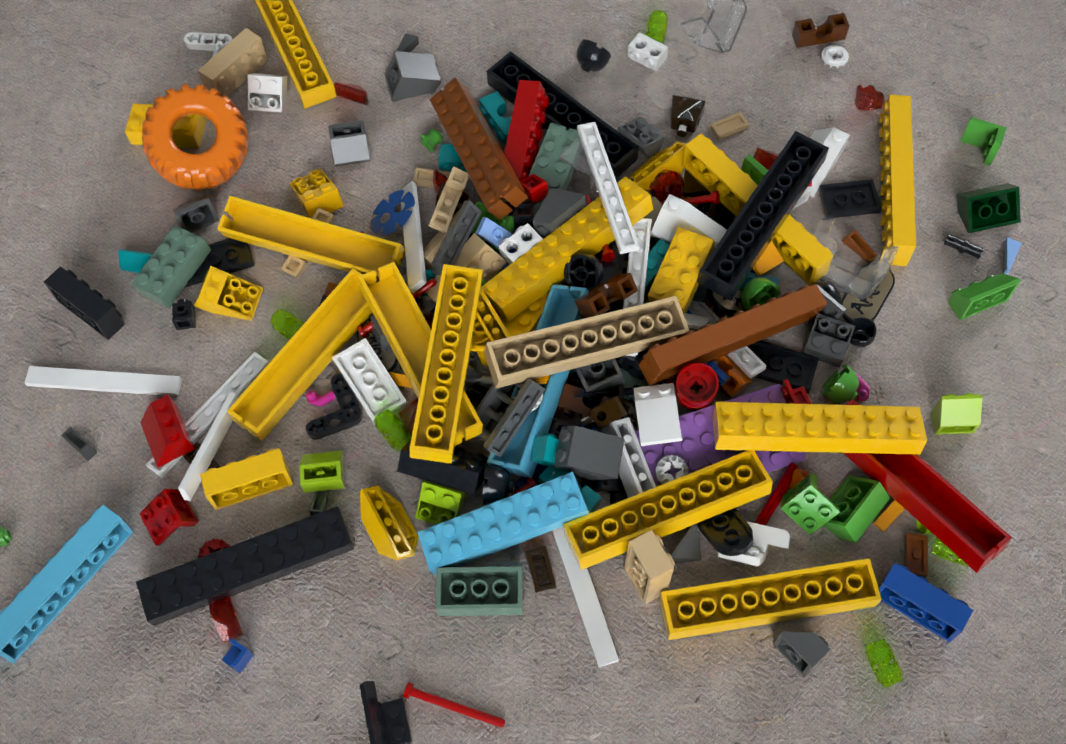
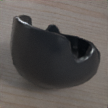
(863, 333)

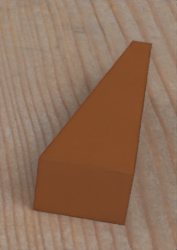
(859, 246)

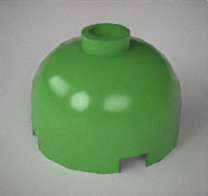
(758, 292)
(841, 386)

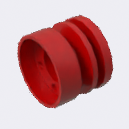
(696, 375)

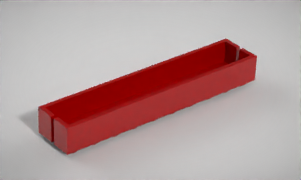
(936, 505)

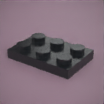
(850, 198)

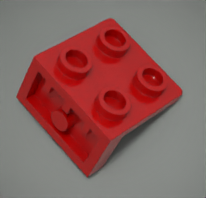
(166, 514)

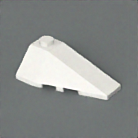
(836, 141)
(681, 214)

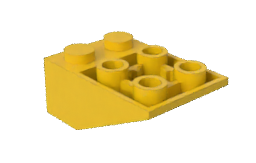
(316, 191)
(228, 295)

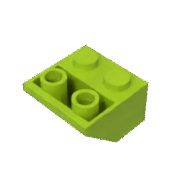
(957, 414)
(322, 471)
(439, 503)

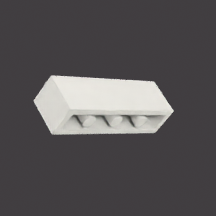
(633, 466)

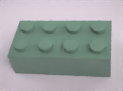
(171, 266)
(479, 591)

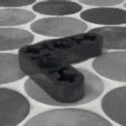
(342, 415)

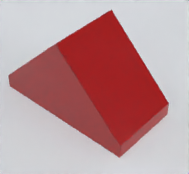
(535, 188)

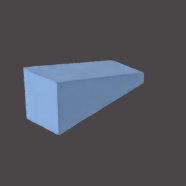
(1010, 251)

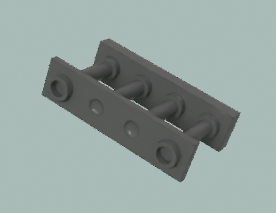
(514, 417)

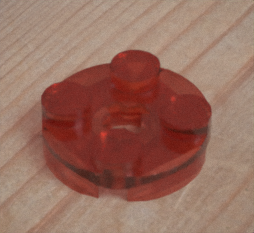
(665, 178)

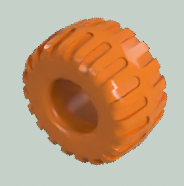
(202, 169)

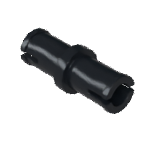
(963, 246)

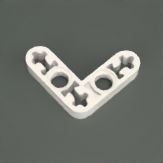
(197, 41)

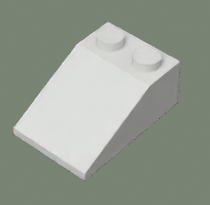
(657, 414)

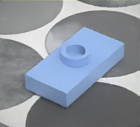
(492, 232)

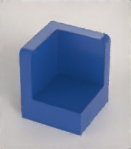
(237, 656)

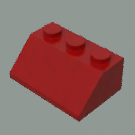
(165, 431)

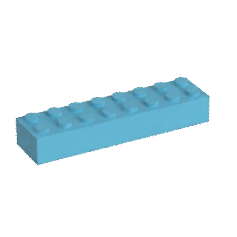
(503, 523)
(60, 581)

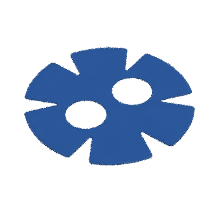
(385, 207)

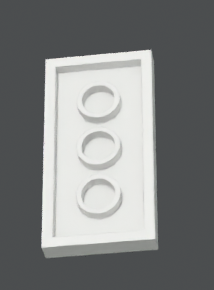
(369, 379)

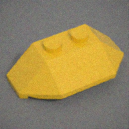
(667, 159)
(487, 325)
(387, 523)

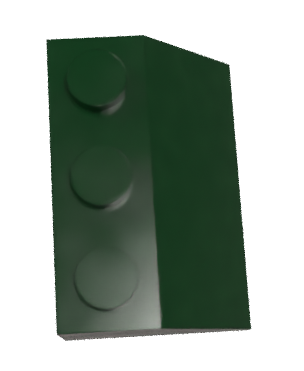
(989, 207)

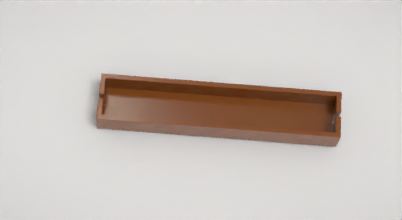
(478, 149)
(732, 333)

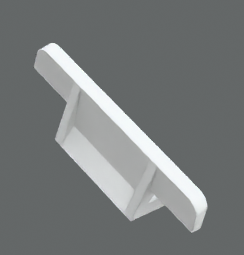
(762, 537)

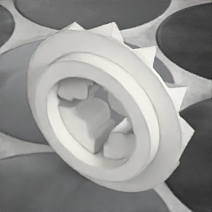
(830, 51)
(664, 465)

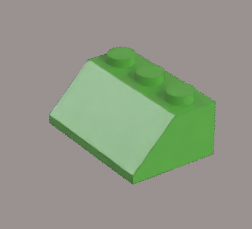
(982, 295)
(859, 505)

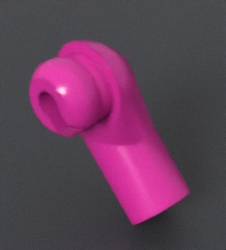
(863, 390)
(319, 400)

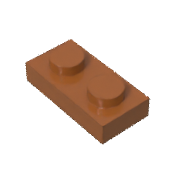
(916, 554)

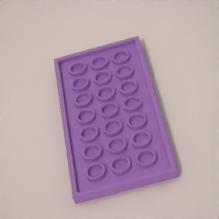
(698, 440)

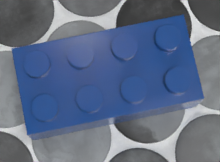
(924, 602)

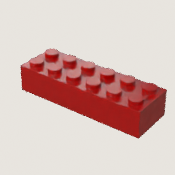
(526, 127)

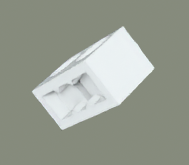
(647, 51)
(516, 242)

